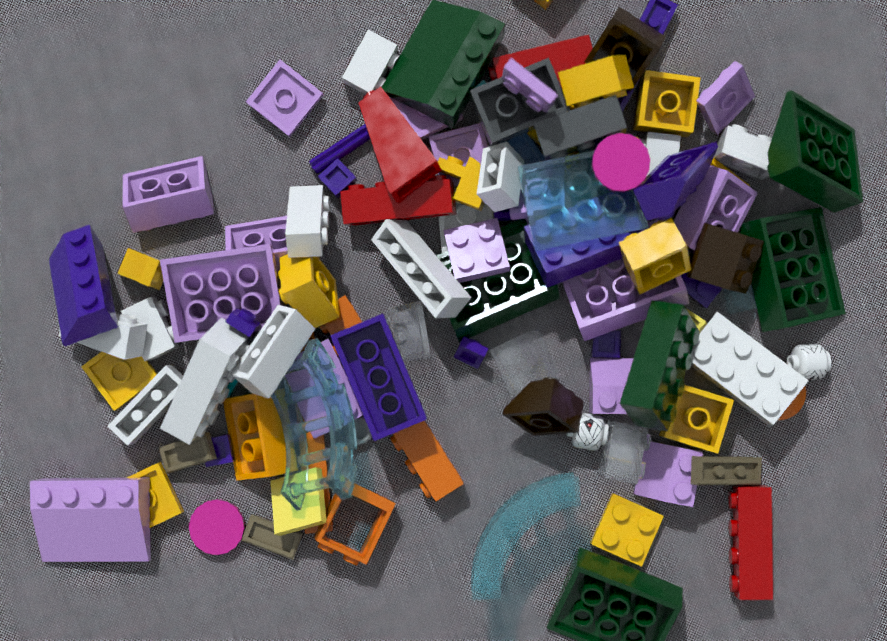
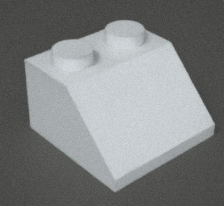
(743, 151)

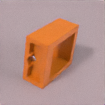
(351, 555)

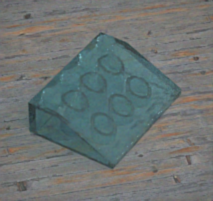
(570, 204)

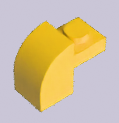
(469, 176)
(142, 269)

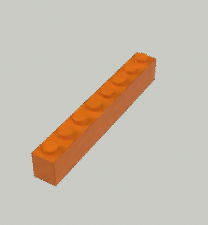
(418, 440)

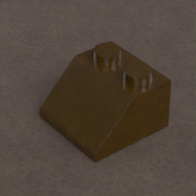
(631, 38)
(725, 258)
(545, 408)

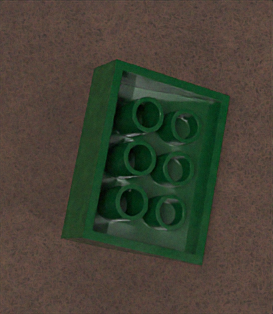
(444, 60)
(815, 155)
(796, 270)
(502, 295)
(613, 602)

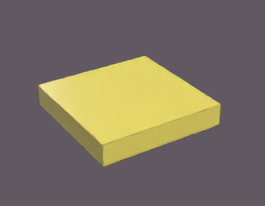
(286, 517)

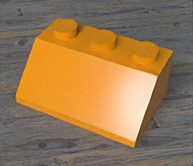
(255, 436)

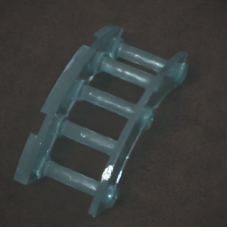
(339, 420)
(511, 522)

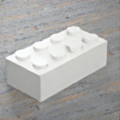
(745, 370)
(205, 382)

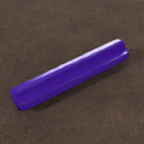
(340, 149)

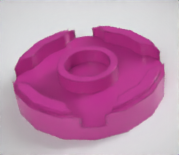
(621, 162)
(216, 526)

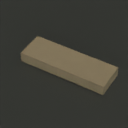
(726, 470)

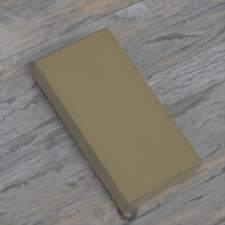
(182, 455)
(261, 534)

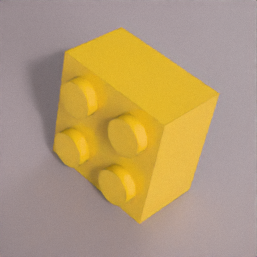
(596, 80)
(666, 103)
(655, 255)
(309, 289)
(700, 419)

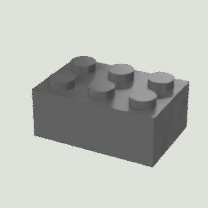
(507, 114)
(580, 128)

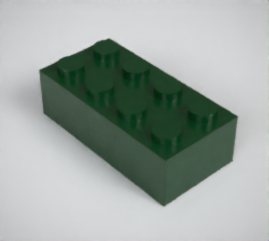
(660, 366)

